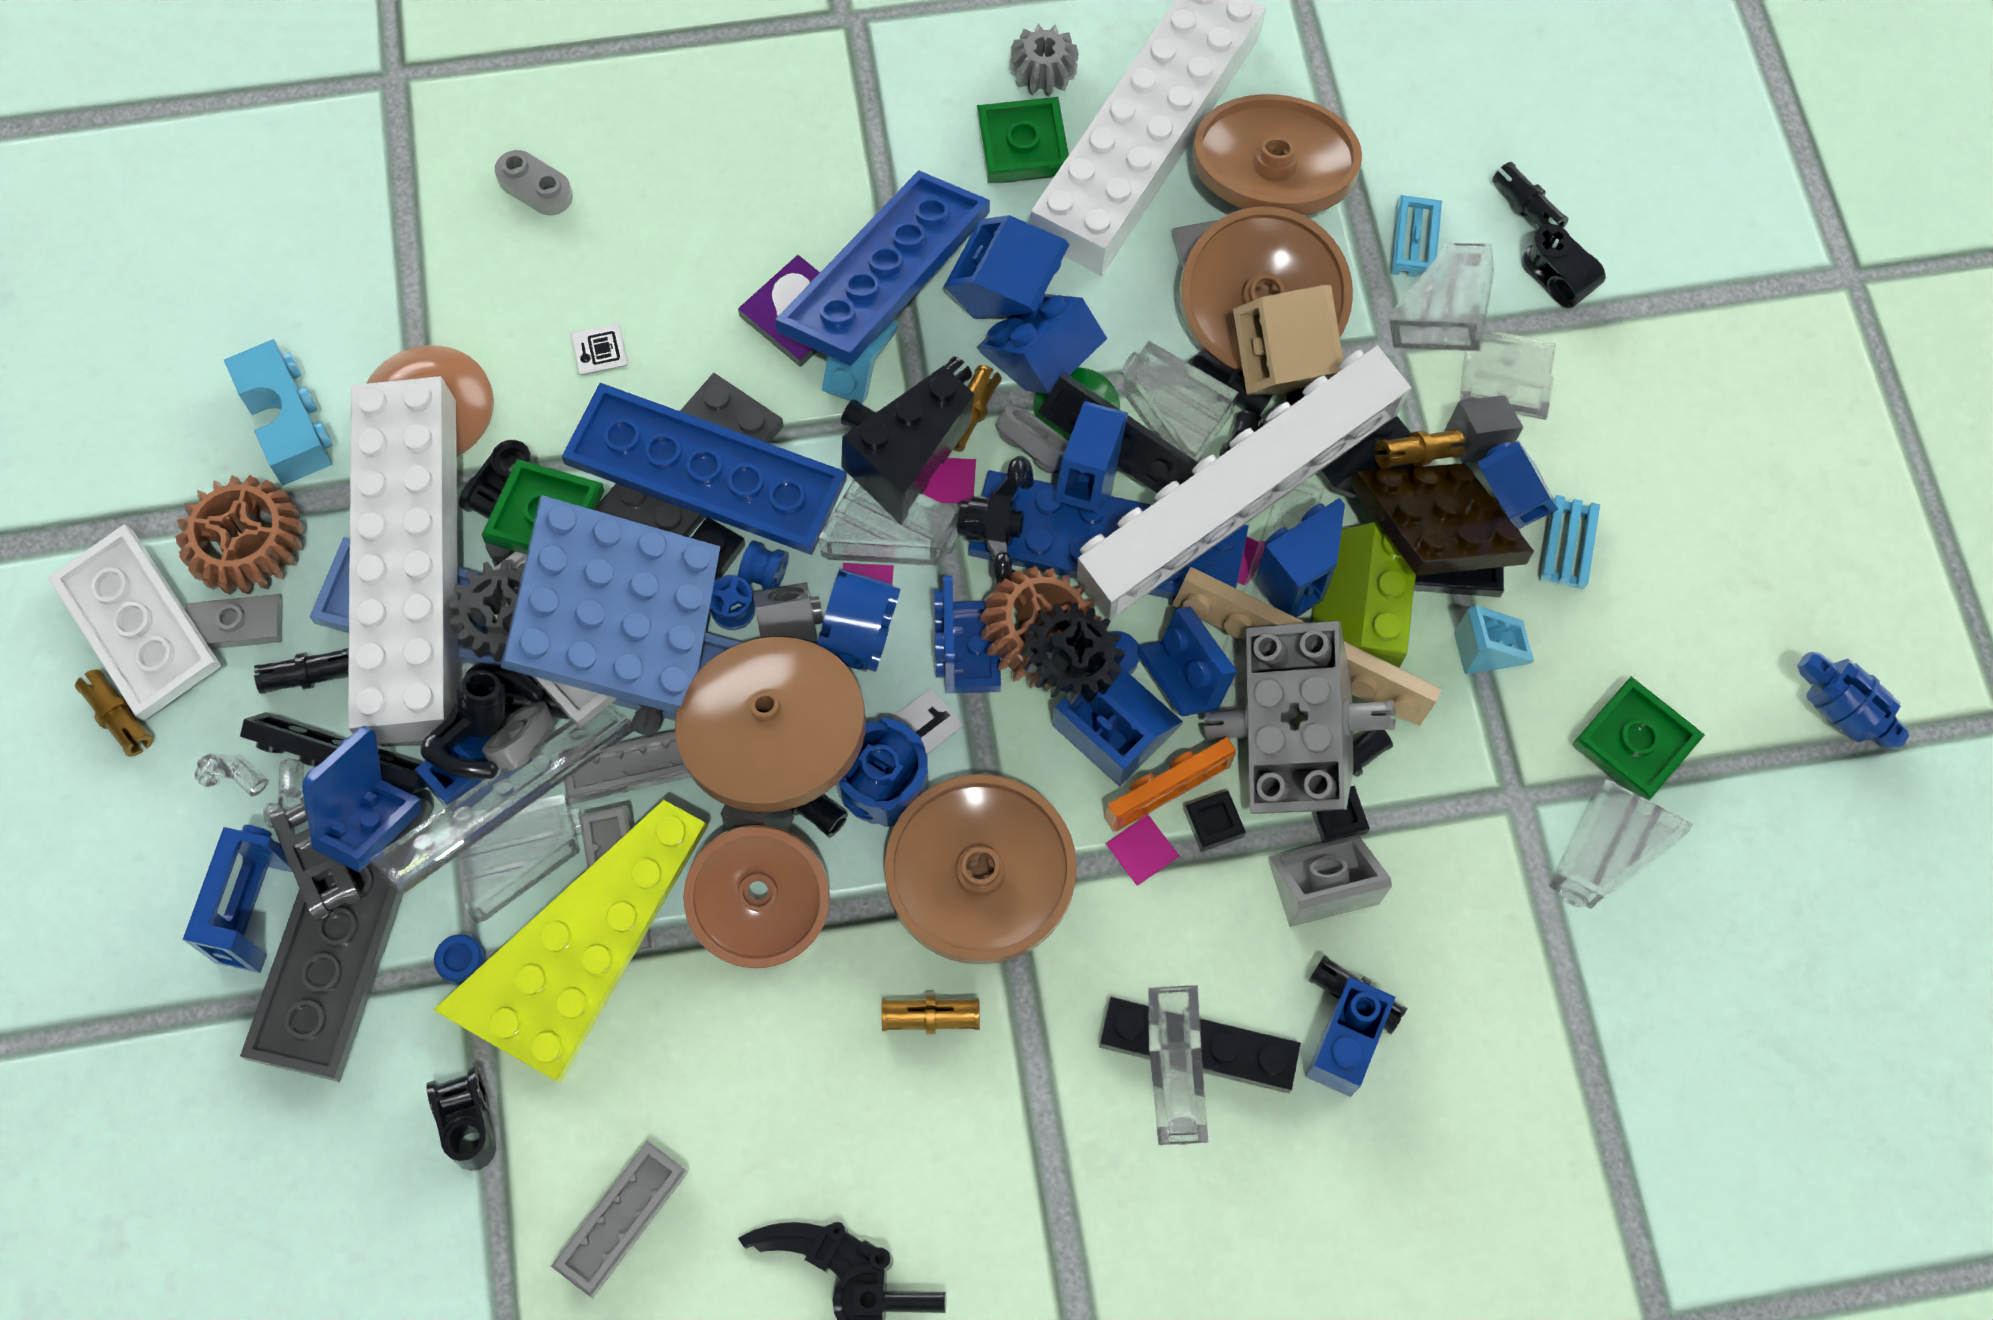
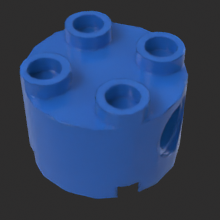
(858, 619)
(886, 773)

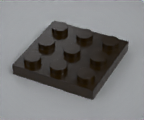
(1441, 518)

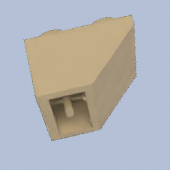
(1288, 340)

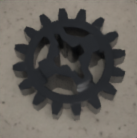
(1069, 654)

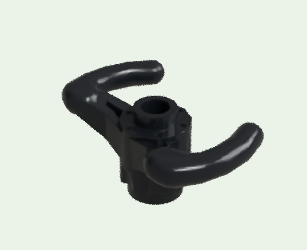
(997, 518)
(476, 713)

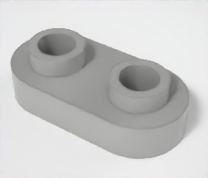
(530, 180)
(1027, 431)
(519, 736)

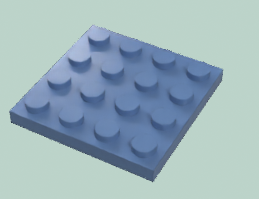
(611, 606)

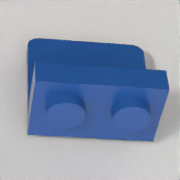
(958, 646)
(351, 807)

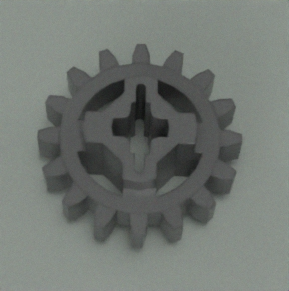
(480, 603)

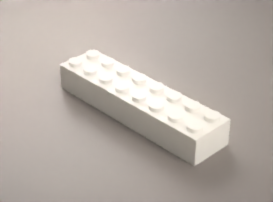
(1146, 126)
(1241, 482)
(402, 558)

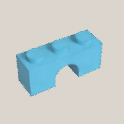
(292, 440)

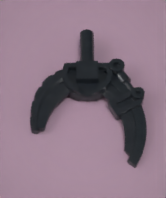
(858, 1264)

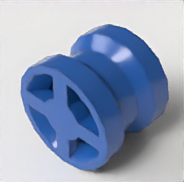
(763, 566)
(727, 593)

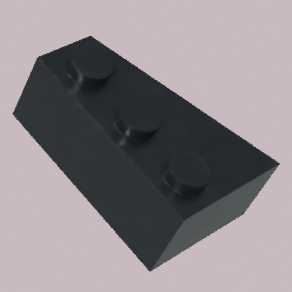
(908, 440)

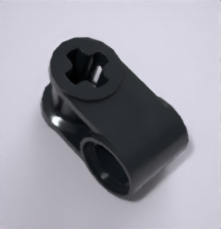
(1563, 271)
(486, 486)
(462, 1109)

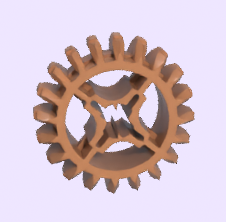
(248, 547)
(1030, 596)

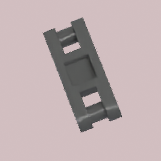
(311, 865)

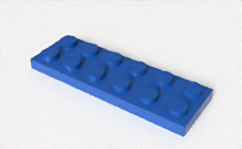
(882, 267)
(705, 468)
(1057, 532)

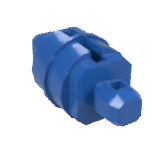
(1853, 700)

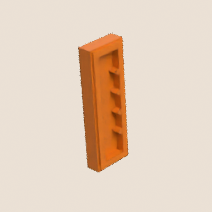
(1184, 774)

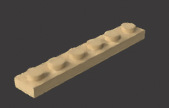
(1370, 676)

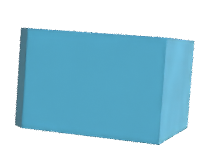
(1491, 641)

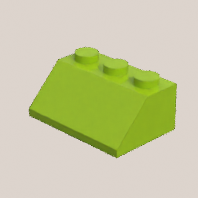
(1370, 594)

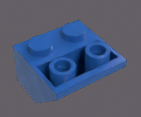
(1005, 267)
(1044, 344)
(1302, 560)
(1117, 728)

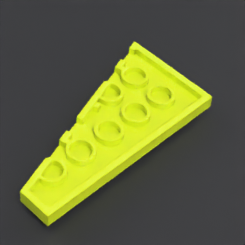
(561, 968)

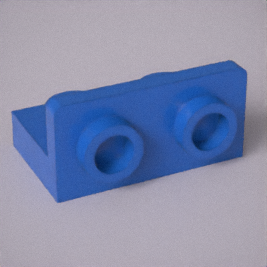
(1189, 665)

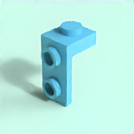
(855, 380)

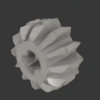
(1044, 59)

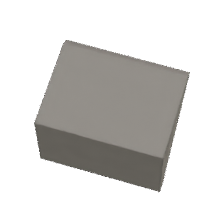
(1328, 879)

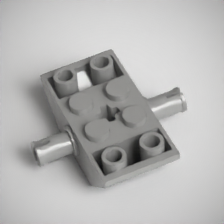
(1290, 674)

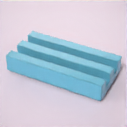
(1413, 265)
(1576, 511)

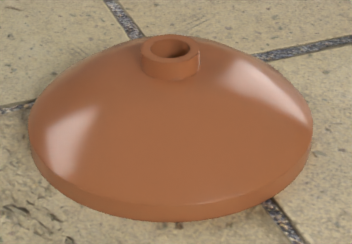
(463, 378)
(752, 927)

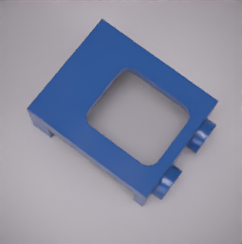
(223, 937)

